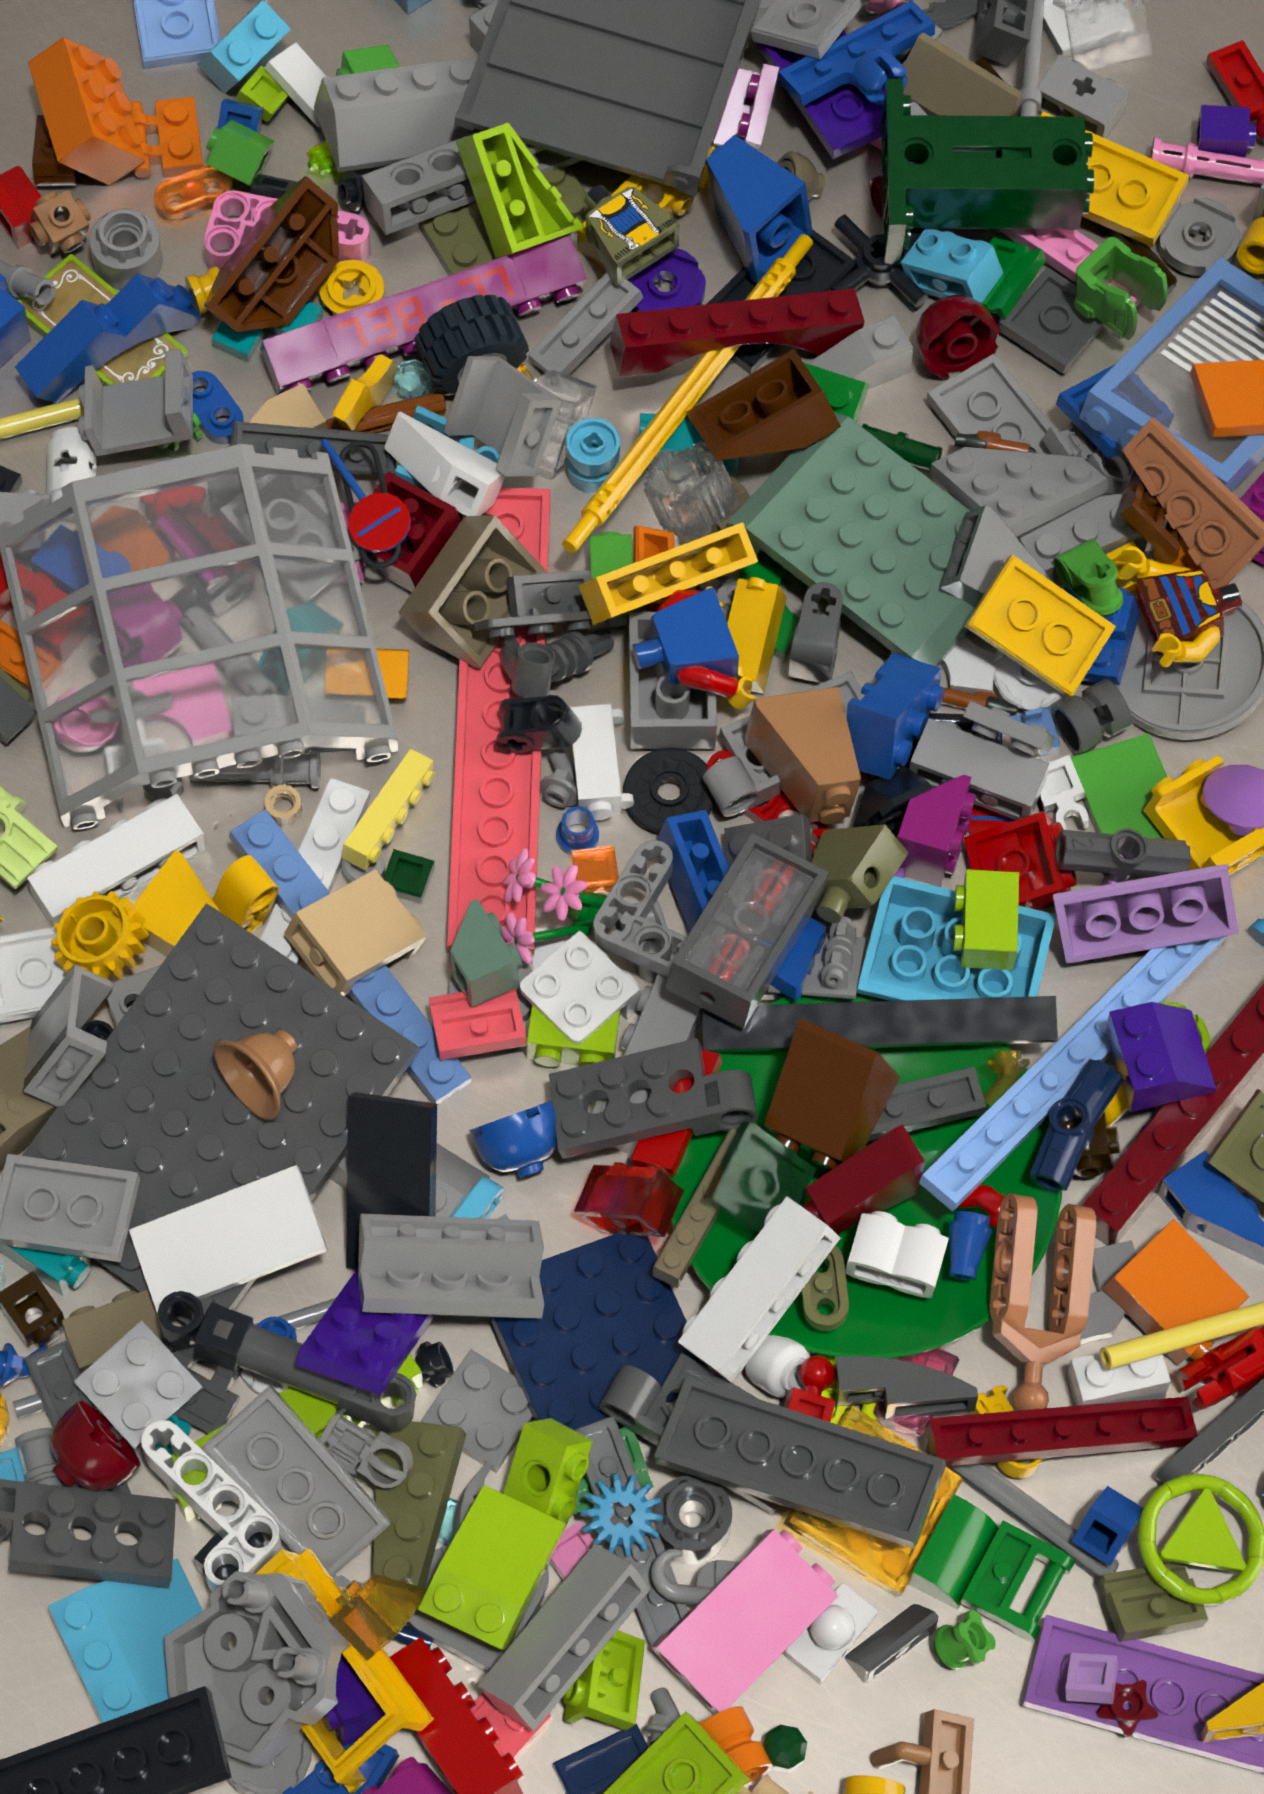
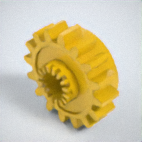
(99, 935)

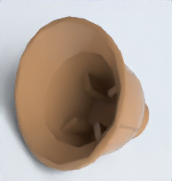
(258, 1069)

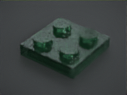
(756, 1177)

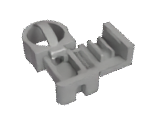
(1075, 443)
(354, 1445)

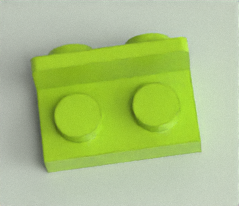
(609, 1684)

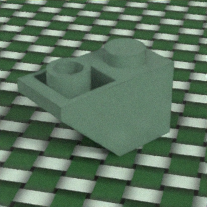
(481, 958)

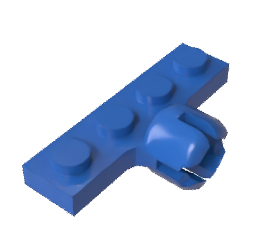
(860, 57)

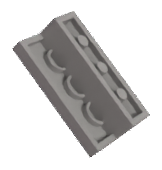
(450, 1266)

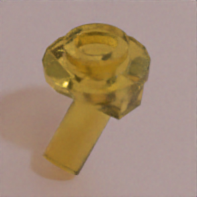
(1008, 1067)

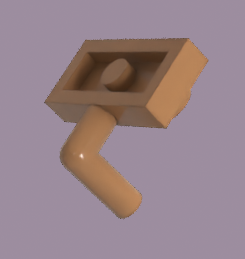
(943, 1757)

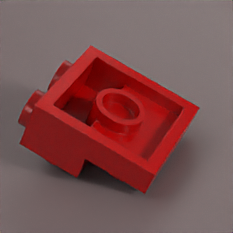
(1024, 848)

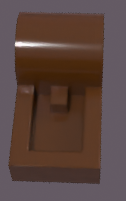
(46, 168)

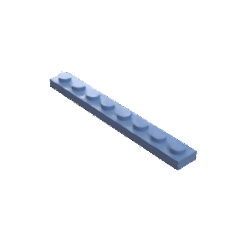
(376, 992)

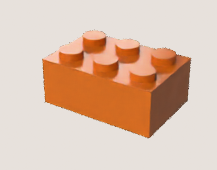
(86, 111)

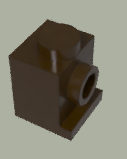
(27, 1298)

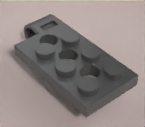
(710, 1105)
(641, 1405)
(104, 1515)

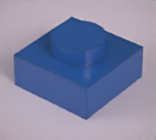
(243, 113)

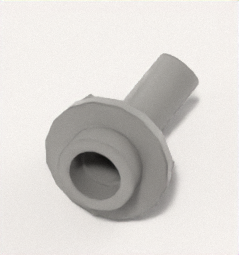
(560, 787)
(667, 1714)

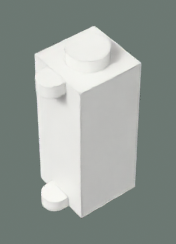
(597, 763)

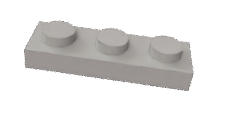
(584, 326)

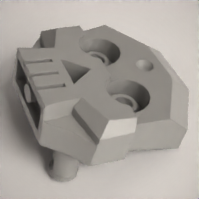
(263, 1616)

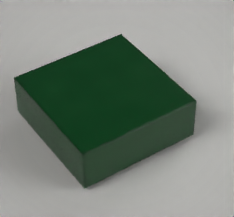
(409, 875)

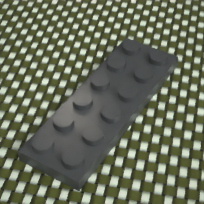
(800, 1461)

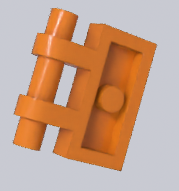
(178, 136)

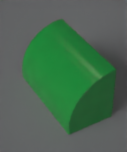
(953, 1552)

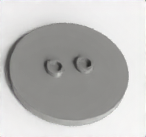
(1199, 697)

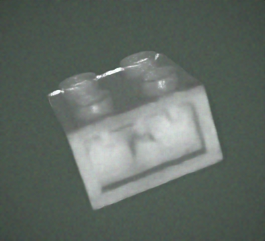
(1106, 31)

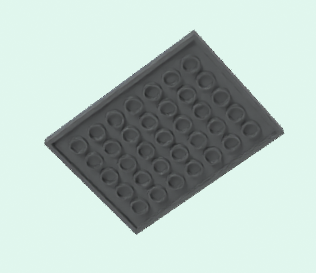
(173, 1118)

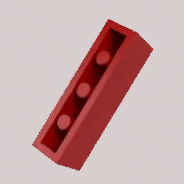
(455, 1738)

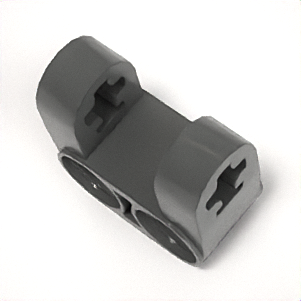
(816, 635)

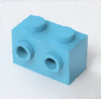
(952, 265)

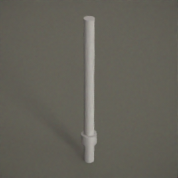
(1031, 94)

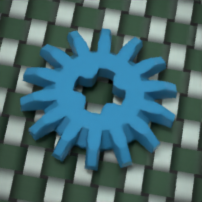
(640, 1518)

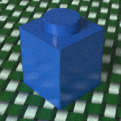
(1108, 1526)

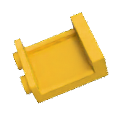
(1181, 816)

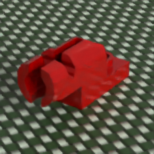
(1228, 1369)

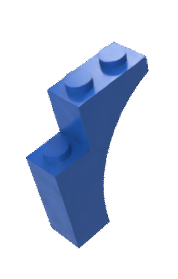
(100, 332)

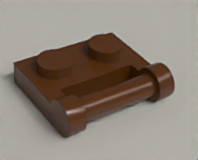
(1146, 516)

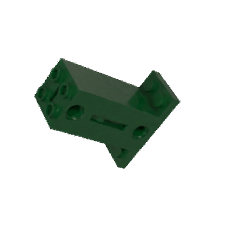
(979, 171)

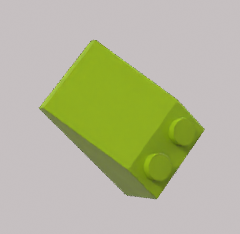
(493, 1568)

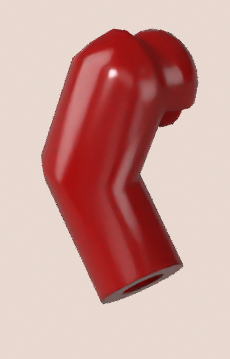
(987, 1199)

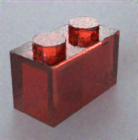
(629, 1199)

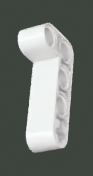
(207, 1496)

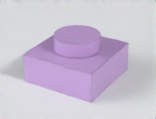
(1091, 1678)

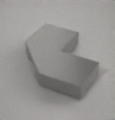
(1103, 1311)

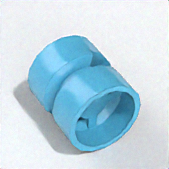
(591, 453)

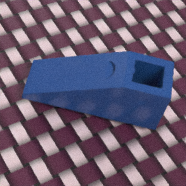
(1214, 1208)

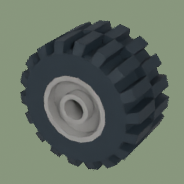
(466, 329)

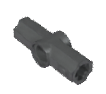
(1099, 854)

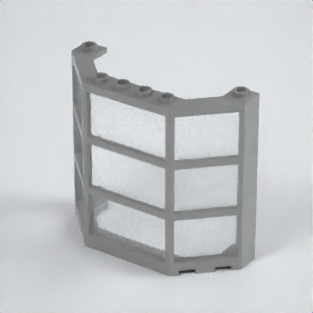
(192, 623)

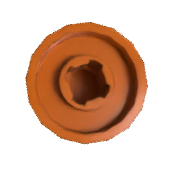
(733, 1733)

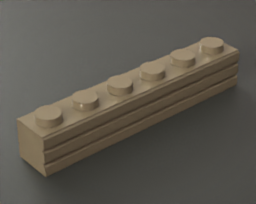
(691, 1228)

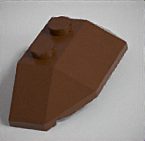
(278, 261)

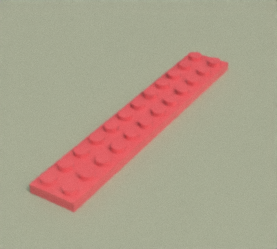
(496, 789)

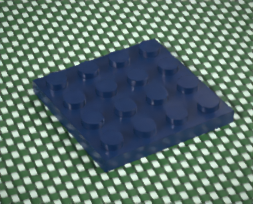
(596, 1317)

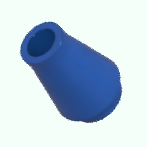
(967, 1242)

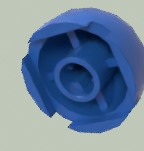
(518, 1140)

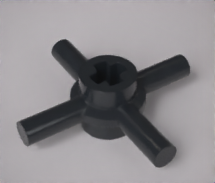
(871, 263)

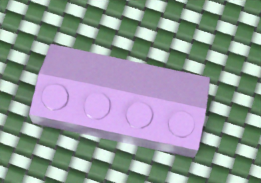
(1146, 913)

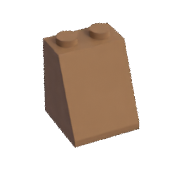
(809, 749)

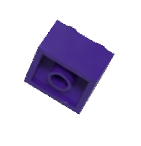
(1158, 1054)

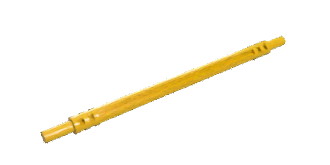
(675, 408)

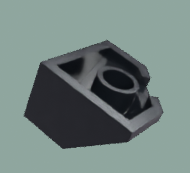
(887, 800)

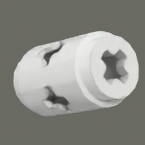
(67, 460)

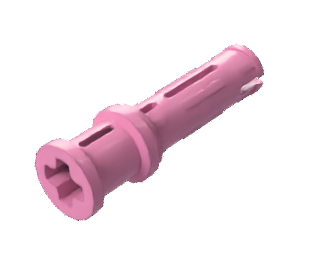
(1194, 161)

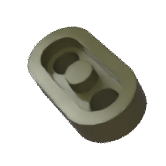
(827, 1289)

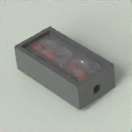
(747, 930)

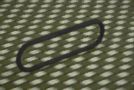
(345, 450)

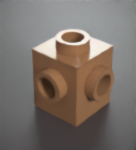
(58, 235)

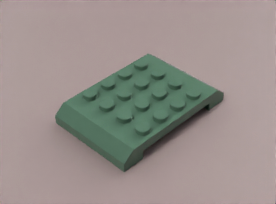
(872, 529)

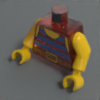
(1179, 607)

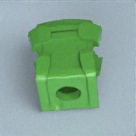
(1110, 303)

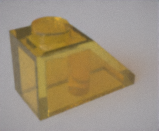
(375, 1612)

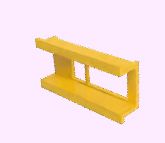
(378, 1674)

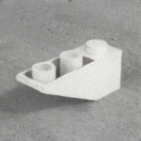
(445, 466)

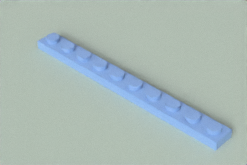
(1052, 1076)

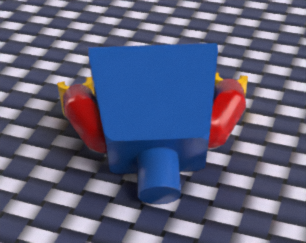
(695, 646)

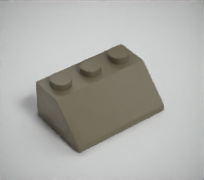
(955, 86)
(467, 587)

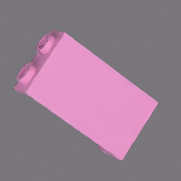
(747, 1621)

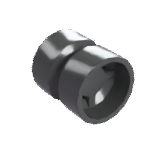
(1087, 718)

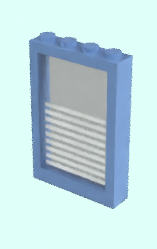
(1210, 323)

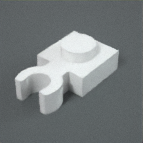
(1062, 791)

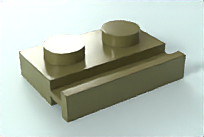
(1146, 1609)

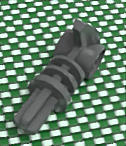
(536, 664)

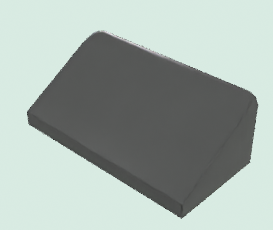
(892, 1641)

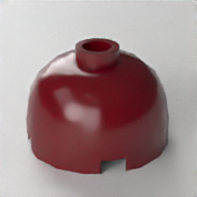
(955, 334)
(90, 1451)

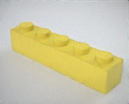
(388, 810)

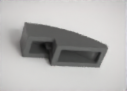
(902, 1386)

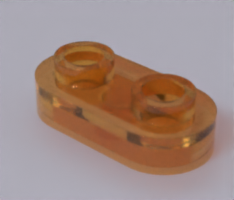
(190, 191)

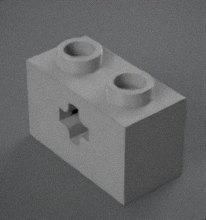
(1078, 92)

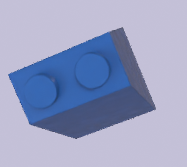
(757, 204)

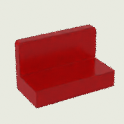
(16, 205)

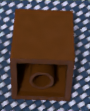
(829, 1095)

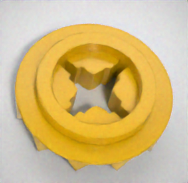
(346, 275)

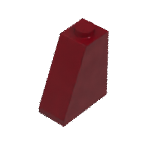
(867, 1181)

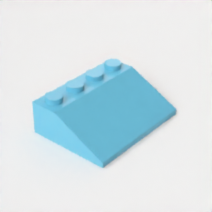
(914, 953)
(119, 1641)

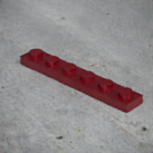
(1061, 1431)

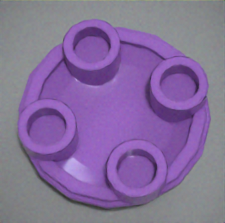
(1236, 797)

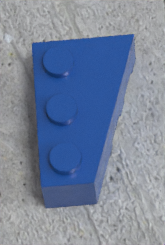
(893, 713)

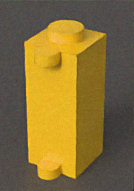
(755, 628)

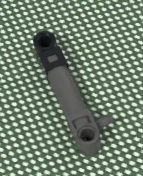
(233, 1341)

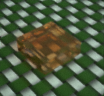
(596, 867)

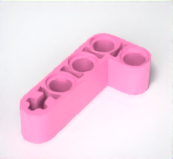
(229, 233)

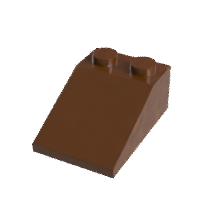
(766, 412)

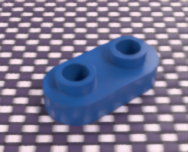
(214, 403)

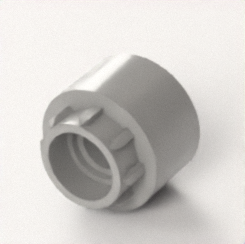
(125, 245)

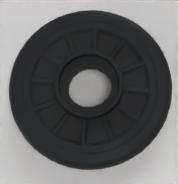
(659, 768)

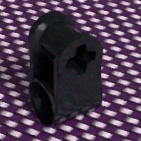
(531, 726)

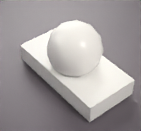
(831, 1634)

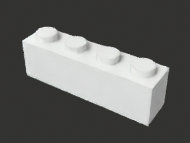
(119, 859)
(758, 1288)

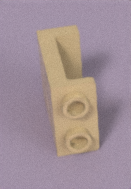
(354, 932)

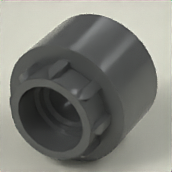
(700, 1496)

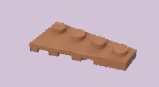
(1208, 516)

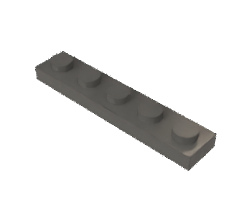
(610, 1457)

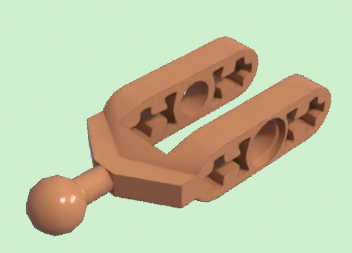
(1013, 1283)

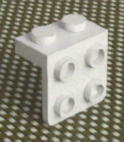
(580, 989)

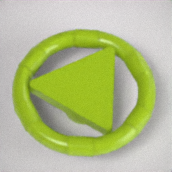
(1202, 1539)

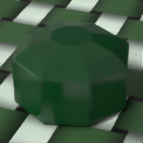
(785, 1748)

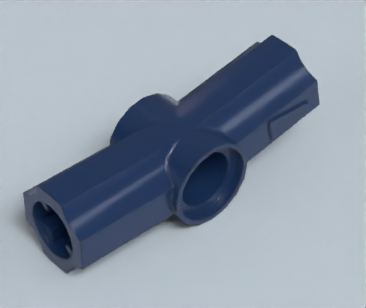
(1064, 1147)

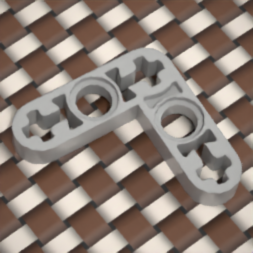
(633, 922)

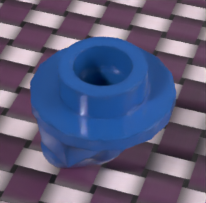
(13, 1365)

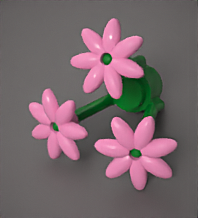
(566, 896)

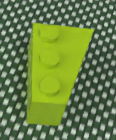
(512, 192)

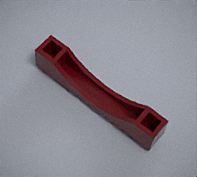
(660, 338)

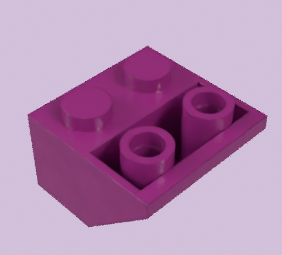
(935, 830)

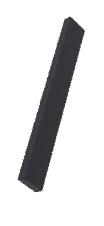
(892, 1023)

